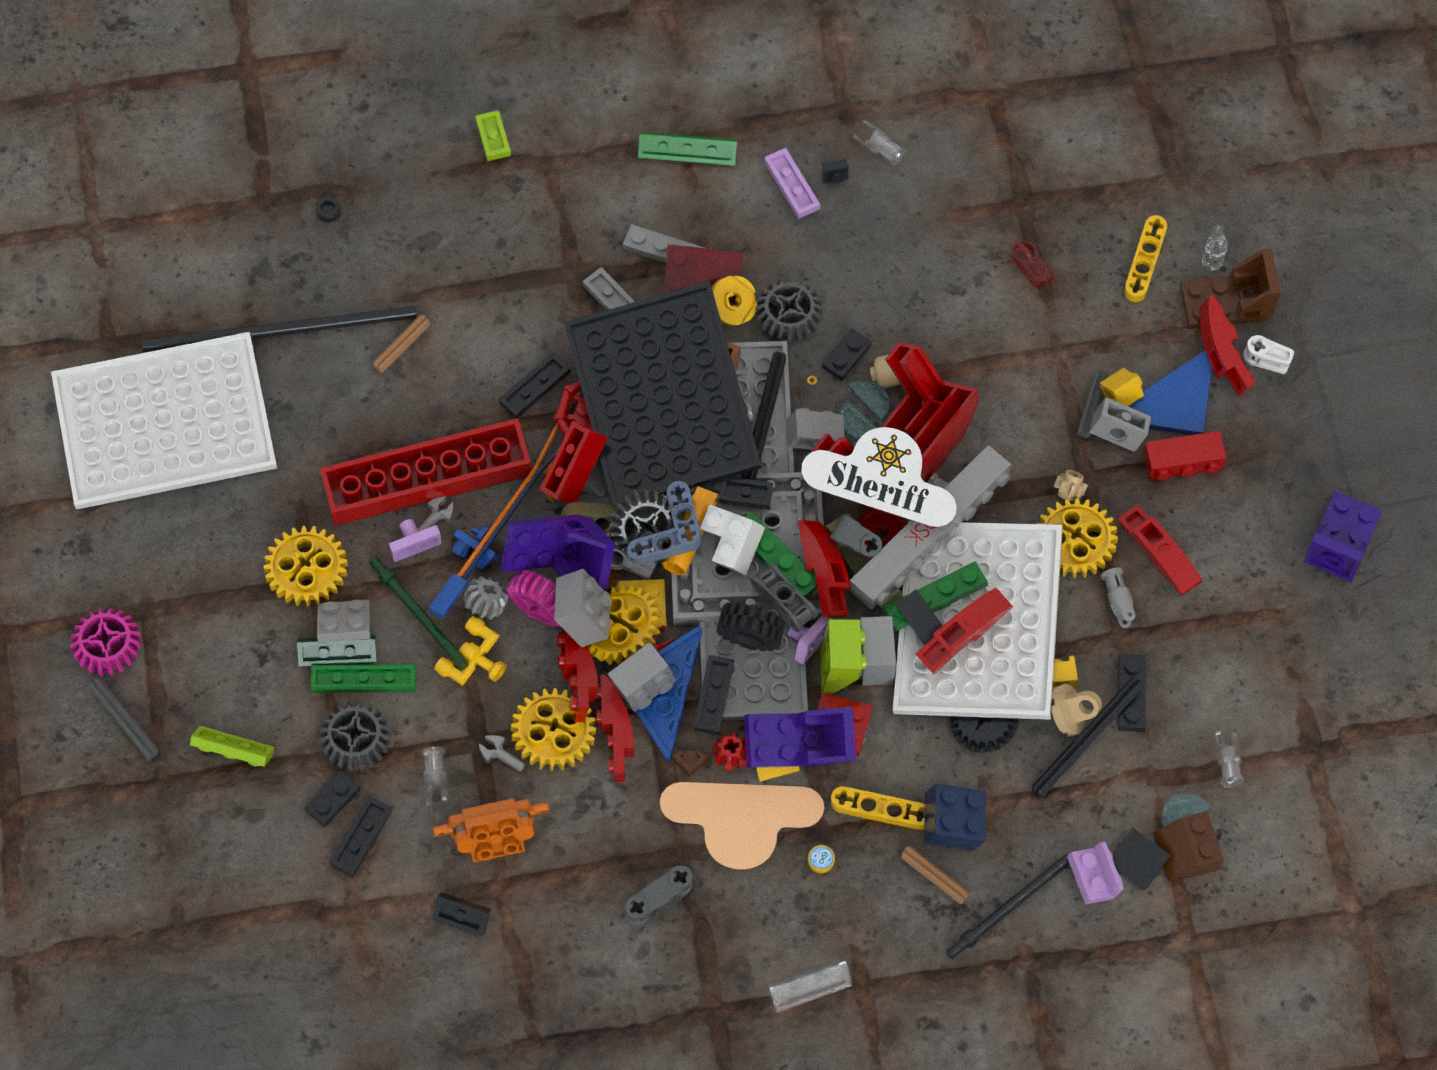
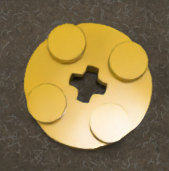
(745, 300)

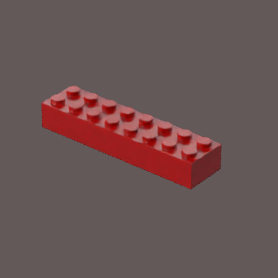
(426, 471)

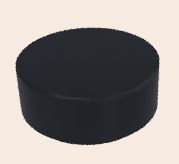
(328, 209)

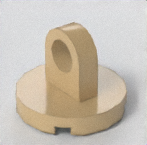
(1069, 711)

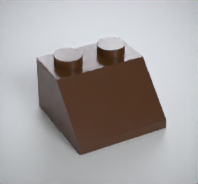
(1191, 847)

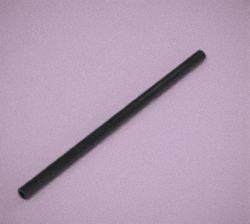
(286, 327)

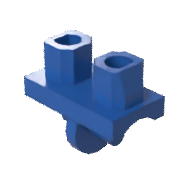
(466, 542)

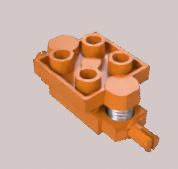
(492, 828)

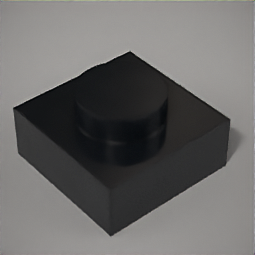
(835, 171)

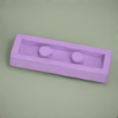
(792, 183)

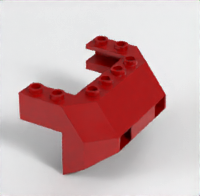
(931, 413)

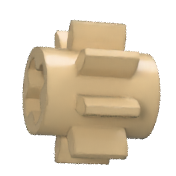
(1070, 485)

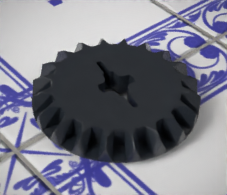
(985, 738)

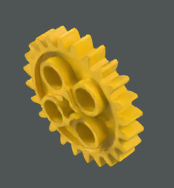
(1088, 521)
(289, 553)
(631, 606)
(546, 750)

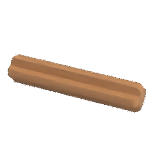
(401, 343)
(935, 874)

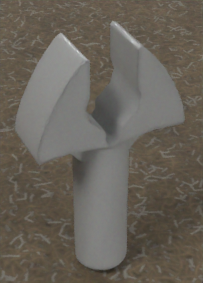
(435, 516)
(500, 753)

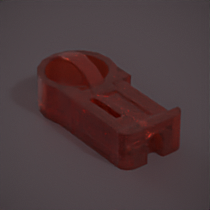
(1034, 267)

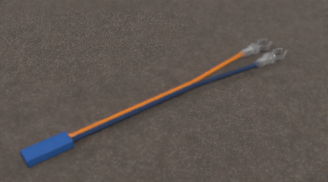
(456, 584)

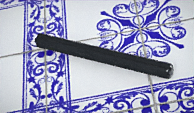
(767, 406)
(1087, 736)

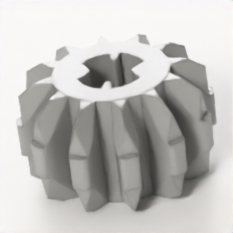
(485, 597)

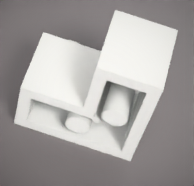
(738, 538)

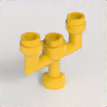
(474, 655)

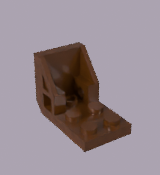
(1246, 294)

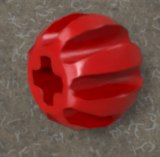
(724, 756)

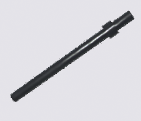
(970, 937)

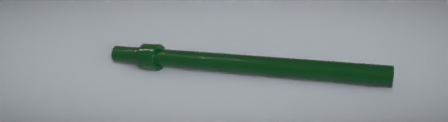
(389, 579)

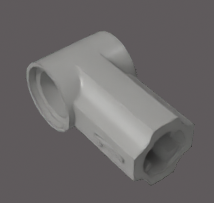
(624, 562)

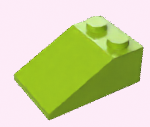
(841, 655)

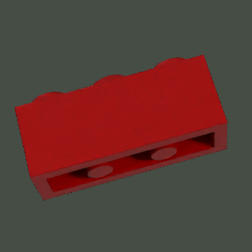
(1184, 456)
(573, 463)

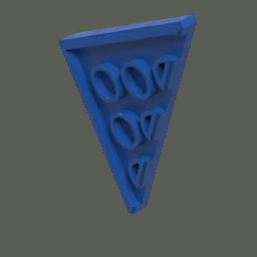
(1179, 399)
(666, 709)

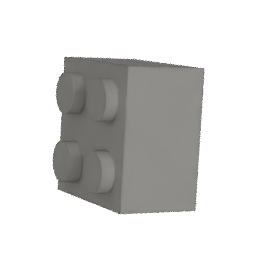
(582, 608)
(879, 651)
(642, 677)

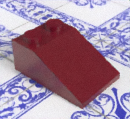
(697, 265)

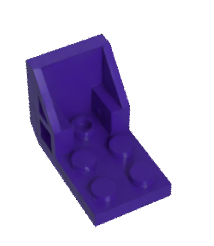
(1342, 536)
(559, 543)
(800, 738)

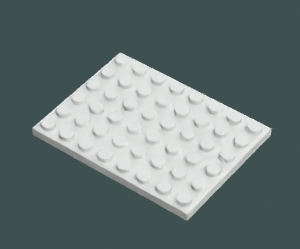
(163, 420)
(1013, 662)

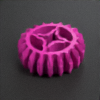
(534, 596)
(85, 642)

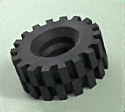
(751, 626)

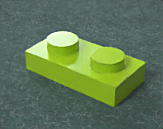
(493, 135)

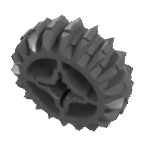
(792, 322)
(654, 504)
(375, 740)

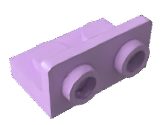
(1095, 873)

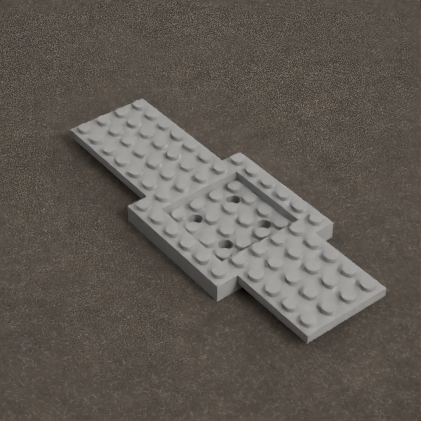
(760, 679)

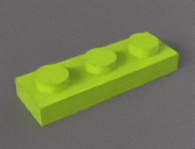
(231, 746)

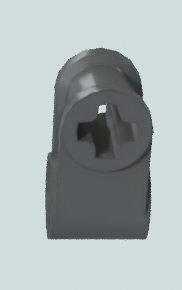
(853, 536)

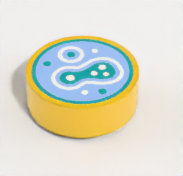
(821, 859)

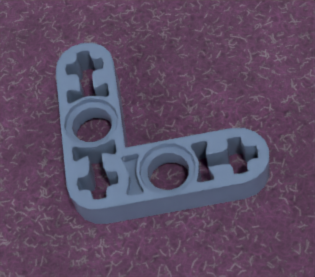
(676, 535)

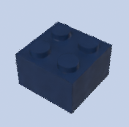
(954, 817)

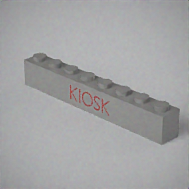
(917, 540)

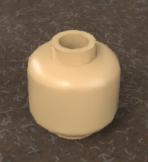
(883, 374)

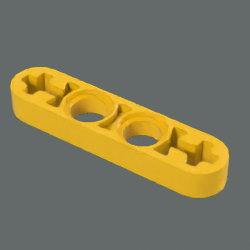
(1145, 258)
(880, 812)

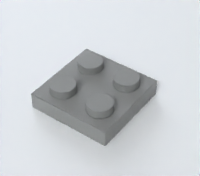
(343, 621)

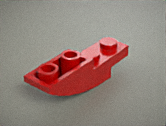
(1217, 339)
(1161, 549)
(830, 570)
(963, 628)
(580, 670)
(617, 724)

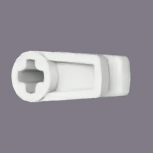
(1269, 355)

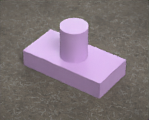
(414, 541)
(809, 639)

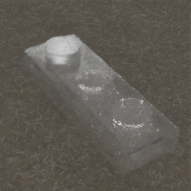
(809, 985)

